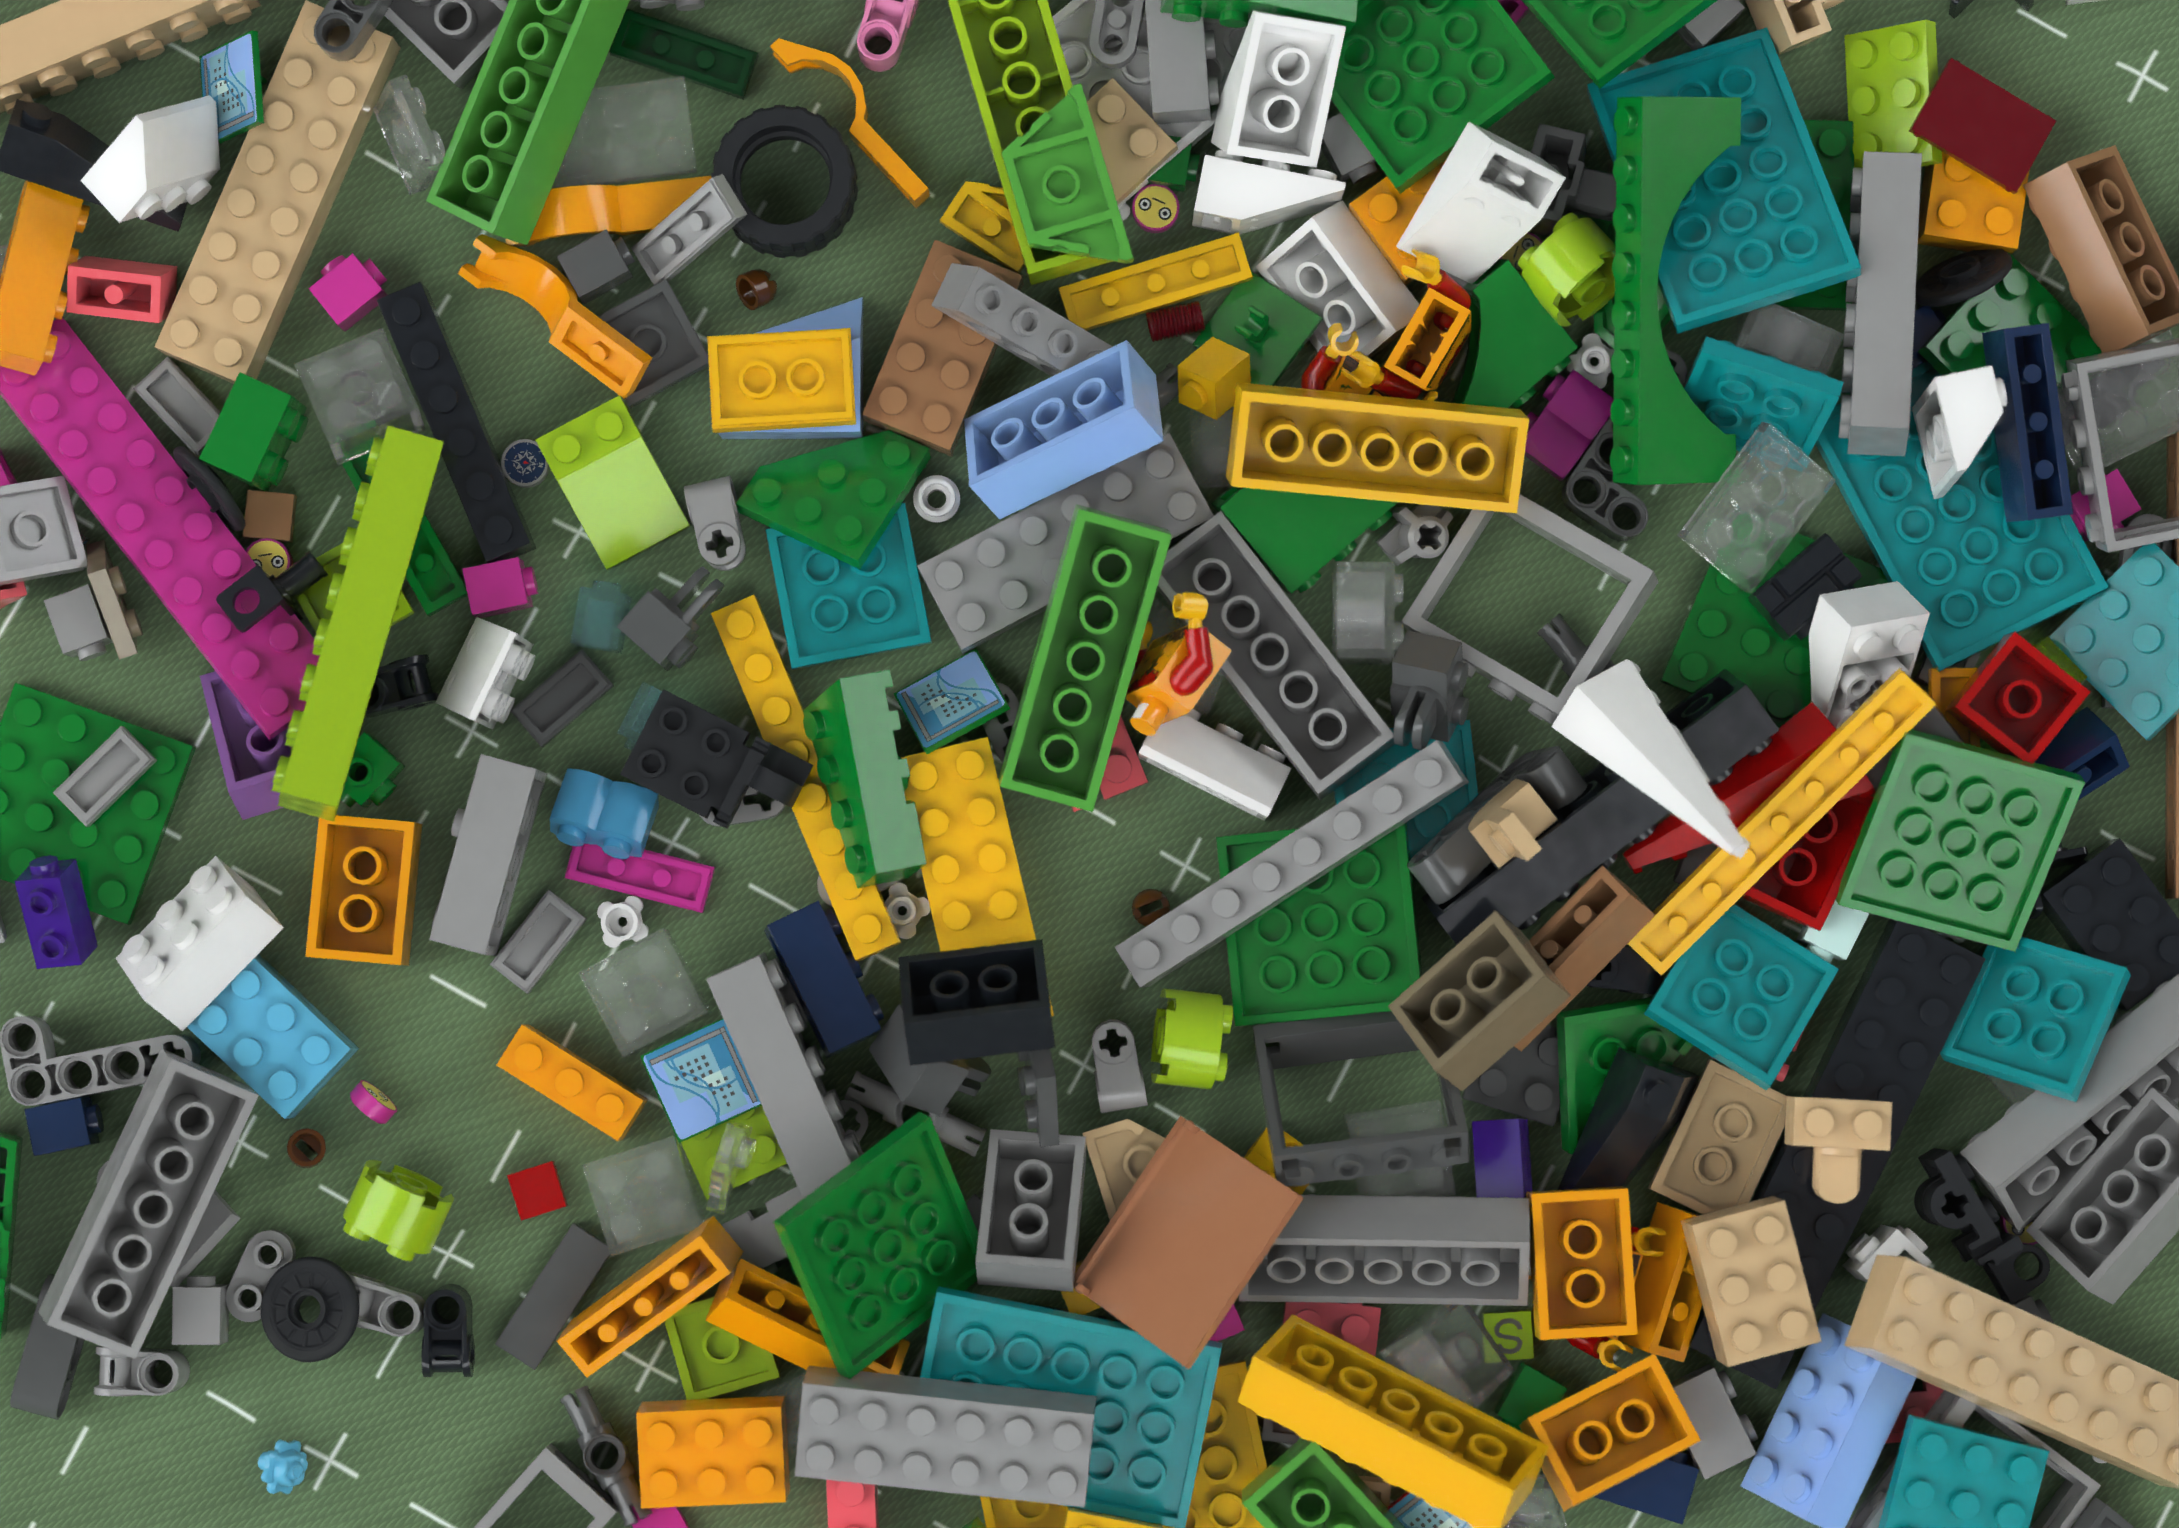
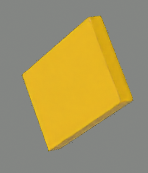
(781, 380)

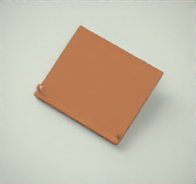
(1185, 1241)

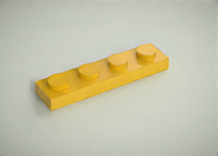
(1156, 283)

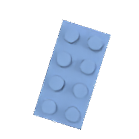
(1063, 430)
(1828, 1430)

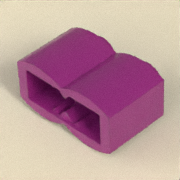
(1566, 423)

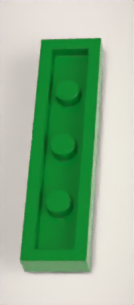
(430, 567)

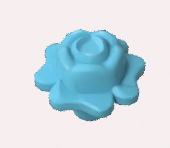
(283, 1466)

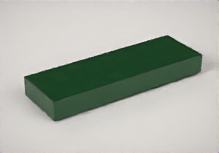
(684, 53)

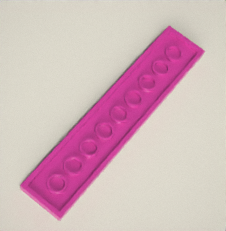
(160, 525)

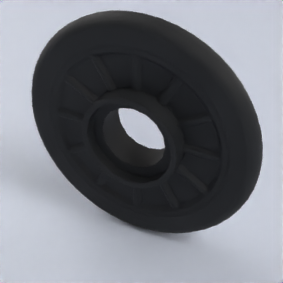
(1962, 277)
(210, 487)
(337, 1314)

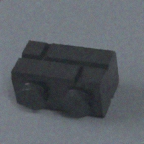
(1793, 592)

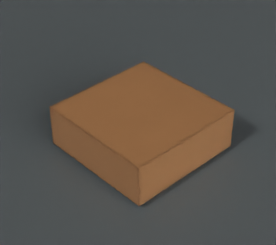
(269, 515)

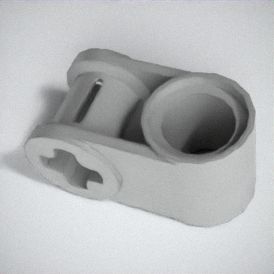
(715, 515)
(1117, 1075)
(378, 1302)
(131, 1377)

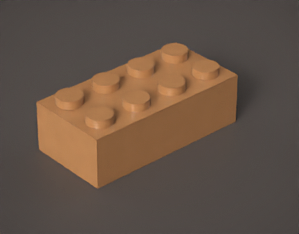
(2107, 249)
(933, 361)

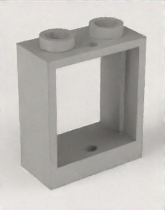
(568, 1477)

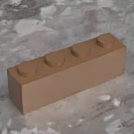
(1588, 935)

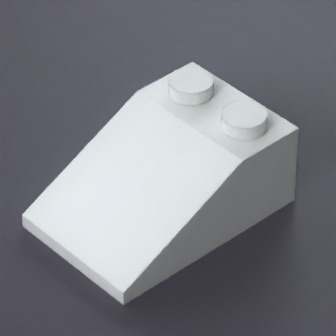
(1279, 89)

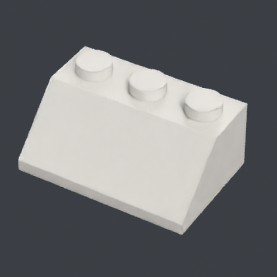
(159, 161)
(1343, 279)
(1955, 421)
(1218, 763)

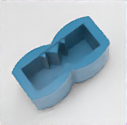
(603, 813)

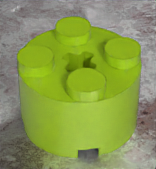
(1571, 269)
(1190, 1039)
(397, 1210)

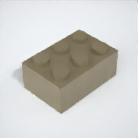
(1479, 1001)

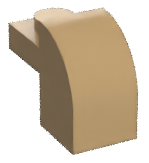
(1511, 823)

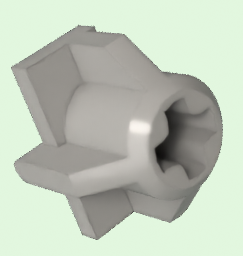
(1416, 534)

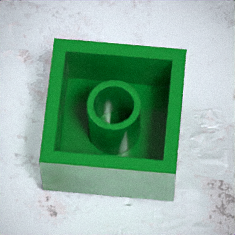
(255, 433)

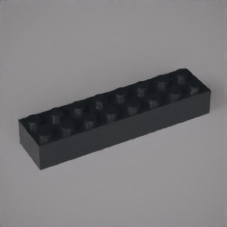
(1719, 725)

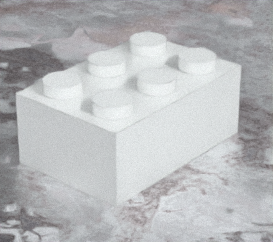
(198, 943)

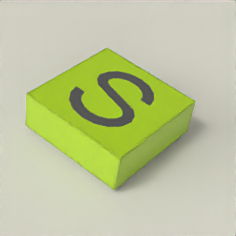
(1511, 1332)

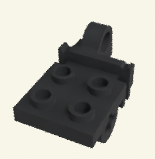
(705, 761)
(1976, 1219)

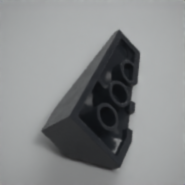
(58, 154)
(1628, 1121)

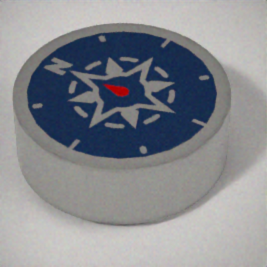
(524, 463)

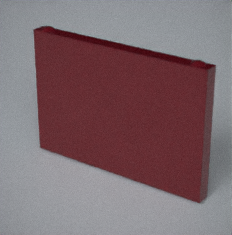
(1982, 126)

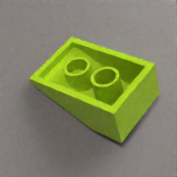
(613, 482)

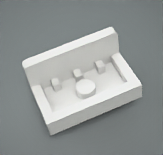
(1883, 1241)

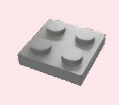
(38, 531)

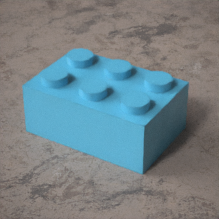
(273, 1038)

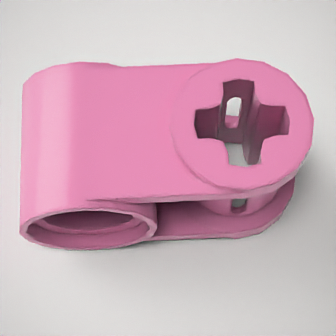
(886, 20)

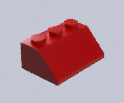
(1810, 873)

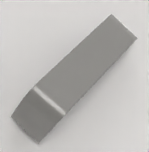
(58, 1070)

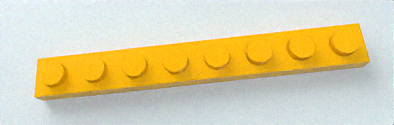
(780, 722)
(1783, 819)

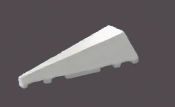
(1628, 732)

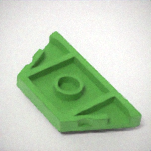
(1066, 185)

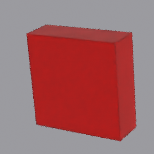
(537, 1190)

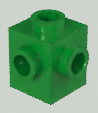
(381, 768)

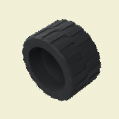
(796, 124)

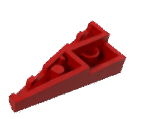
(1746, 788)

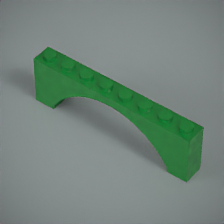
(1658, 158)
(1507, 353)

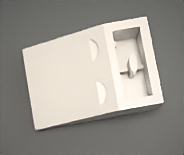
(1251, 196)
(1481, 203)
(1859, 643)
(487, 673)

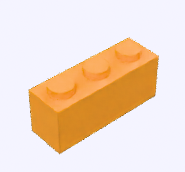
(572, 1082)
(1666, 1290)

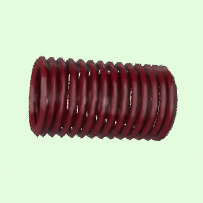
(1177, 325)

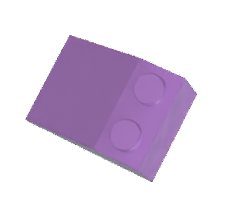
(244, 750)

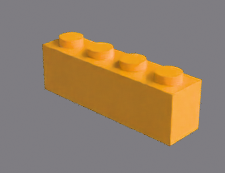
(34, 274)
(650, 1296)
(780, 1320)

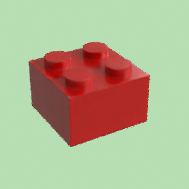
(2017, 699)

